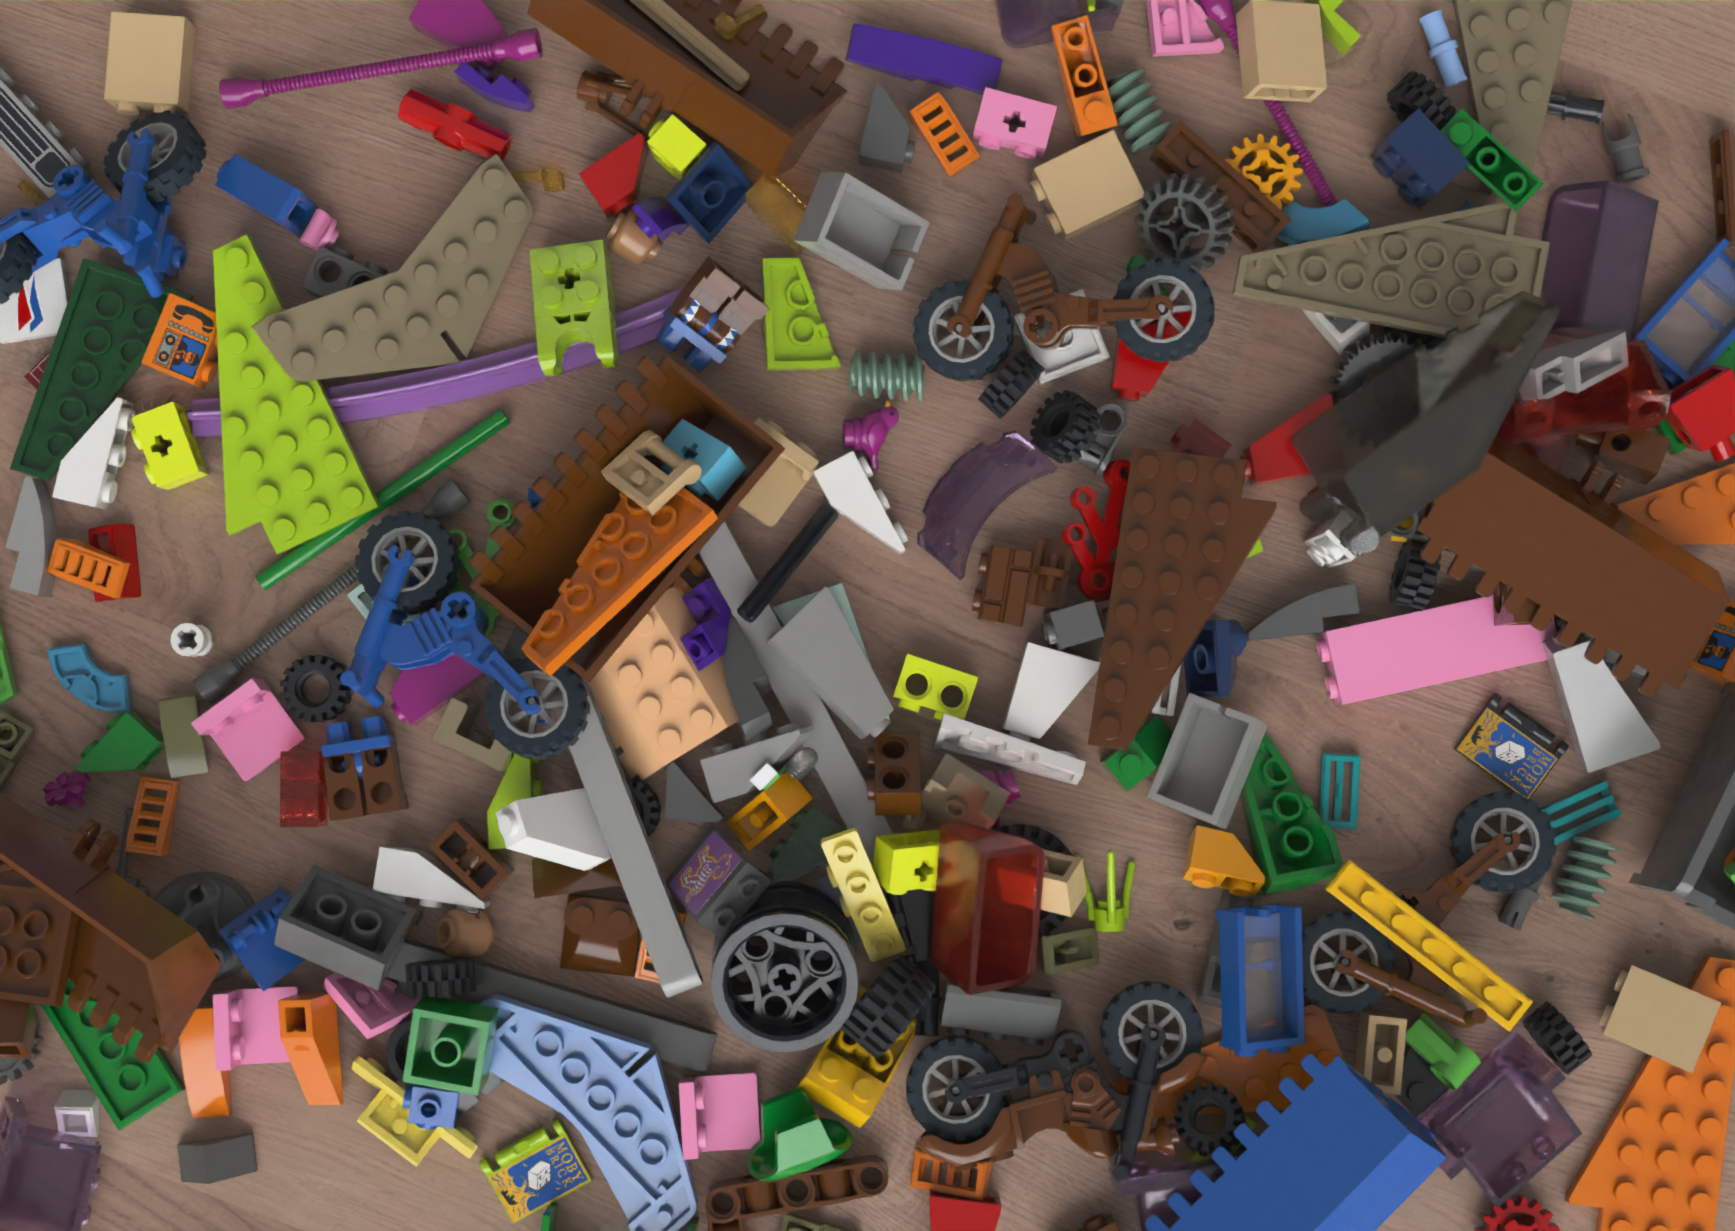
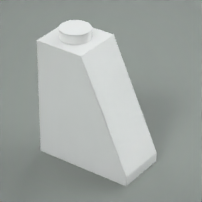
(1044, 689)
(555, 829)

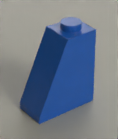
(266, 194)

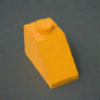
(769, 810)

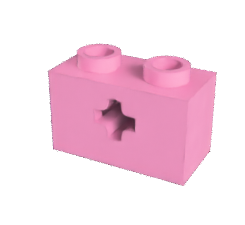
(1033, 120)

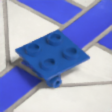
(253, 939)

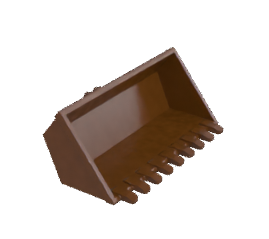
(762, 122)
(544, 549)
(1577, 561)
(126, 945)

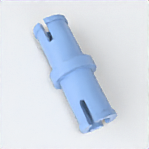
(1443, 49)

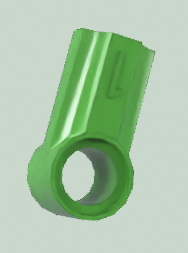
(1449, 1058)

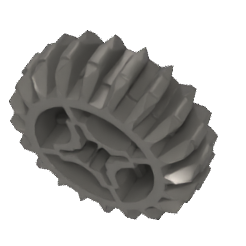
(1189, 196)

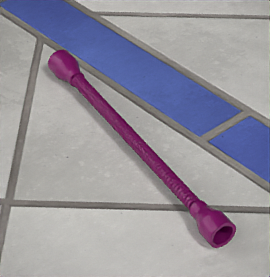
(1222, 13)
(242, 91)

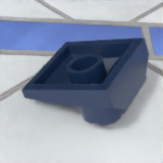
(709, 192)
(1213, 658)

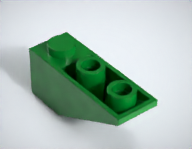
(1491, 161)

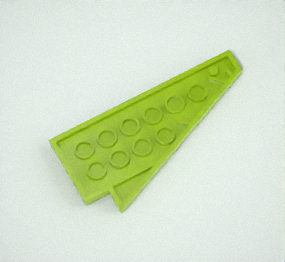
(279, 435)

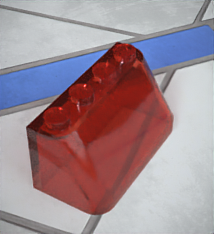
(986, 907)

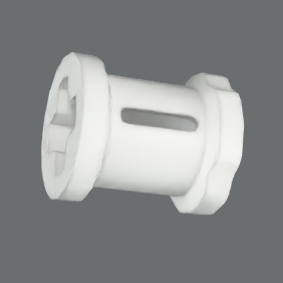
(181, 642)

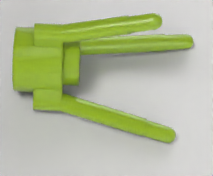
(1109, 914)

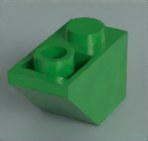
(127, 746)

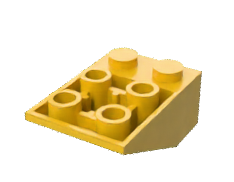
(849, 1077)

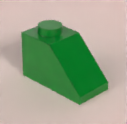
(1141, 757)

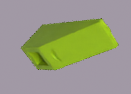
(516, 784)

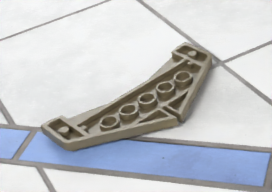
(400, 315)

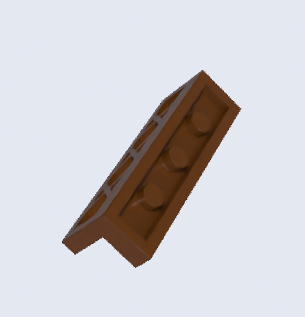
(1254, 214)

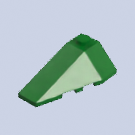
(1284, 828)

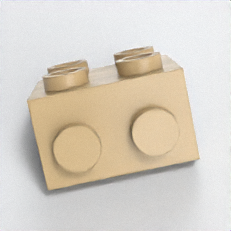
(783, 479)

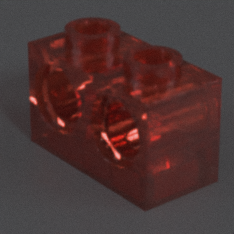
(303, 789)

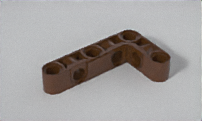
(827, 1185)

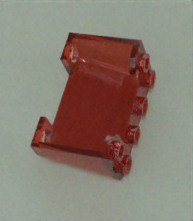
(1624, 401)

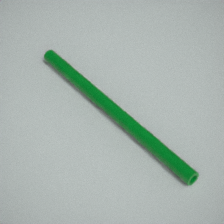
(386, 497)

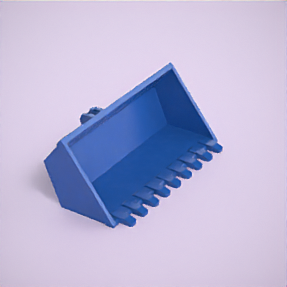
(1325, 1164)

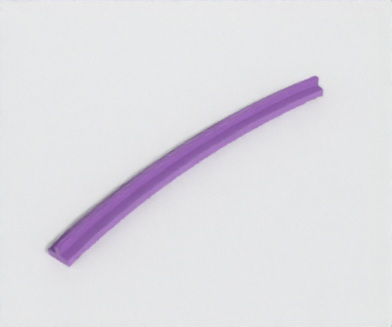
(461, 380)

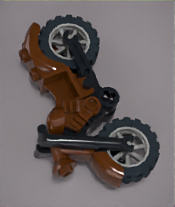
(1061, 1090)

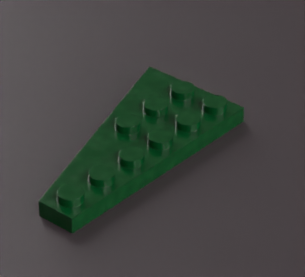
(89, 363)

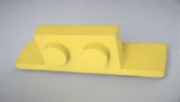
(862, 894)
(389, 1120)

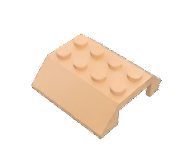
(656, 696)

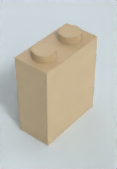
(1281, 50)
(149, 63)
(1086, 186)
(1660, 1018)

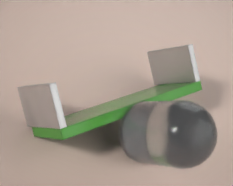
(797, 766)

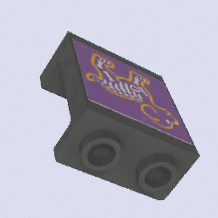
(717, 882)

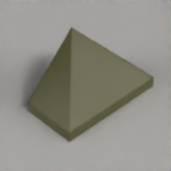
(1069, 950)

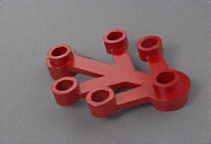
(1103, 532)

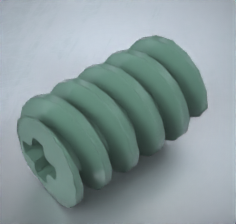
(1136, 110)
(886, 375)
(1584, 876)

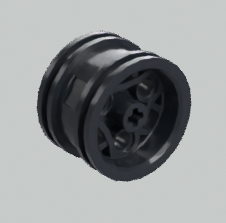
(795, 925)

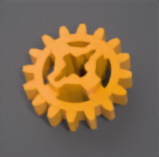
(1261, 160)

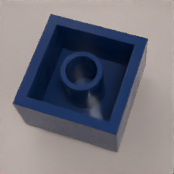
(1418, 159)

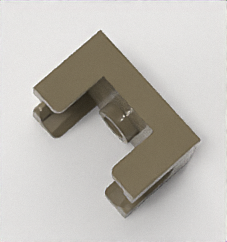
(454, 733)
(956, 795)

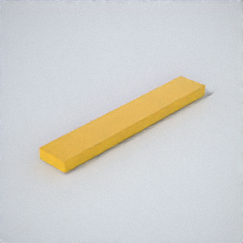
(1428, 944)

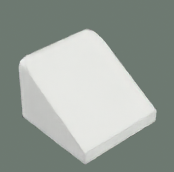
(78, 1112)

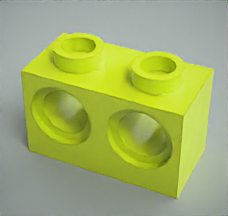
(675, 146)
(937, 679)

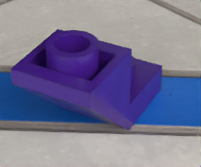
(712, 615)

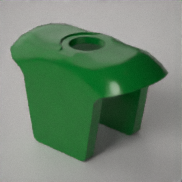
(794, 1138)

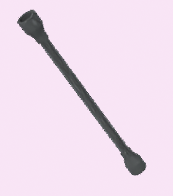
(218, 679)

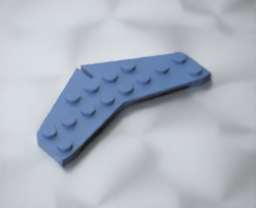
(619, 1113)

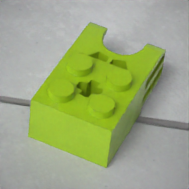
(578, 313)

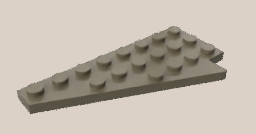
(1511, 66)
(1404, 274)

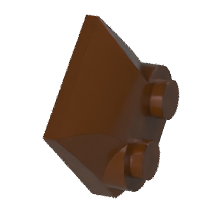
(600, 936)

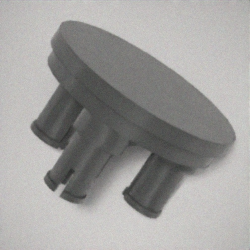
(208, 904)

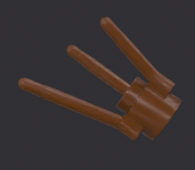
(598, 89)

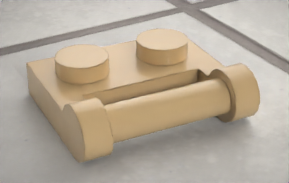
(643, 480)

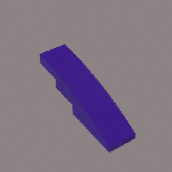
(922, 59)

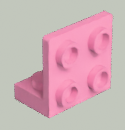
(250, 728)
(248, 1026)
(718, 1113)

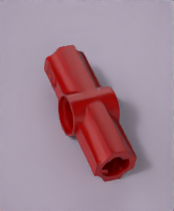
(453, 126)

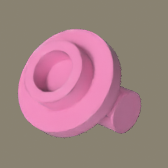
(320, 231)

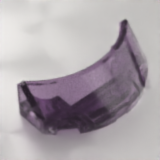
(972, 492)

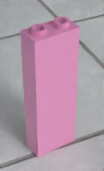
(1424, 650)

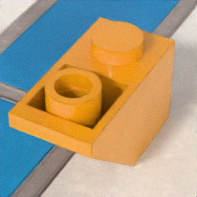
(1221, 861)

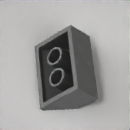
(344, 927)
(1002, 1012)

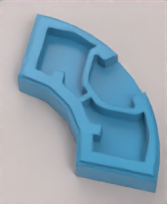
(1321, 223)
(88, 681)

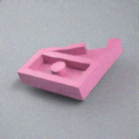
(1179, 29)
(367, 1008)

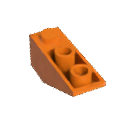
(1082, 77)
(312, 1044)

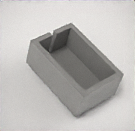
(859, 229)
(1207, 761)

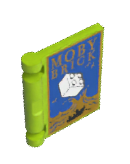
(536, 1171)

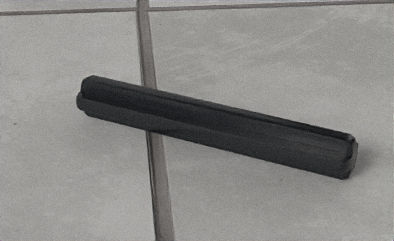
(787, 563)

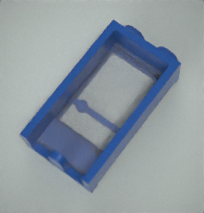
(1693, 319)
(1261, 978)

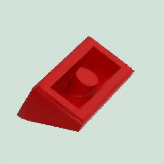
(120, 542)

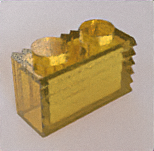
(778, 208)

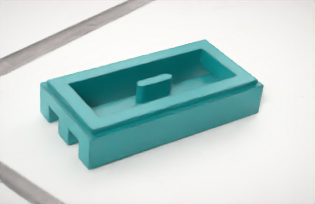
(1324, 784)
(1606, 800)

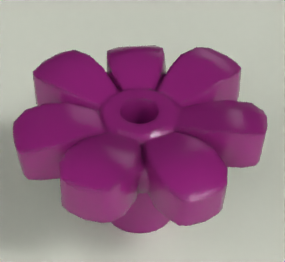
(67, 790)

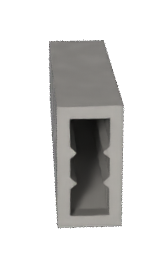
(832, 664)
(1596, 708)

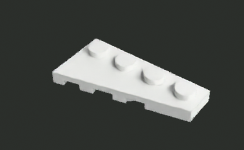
(1004, 750)

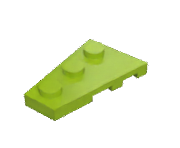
(793, 325)

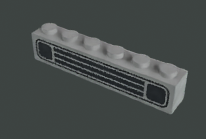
(30, 141)

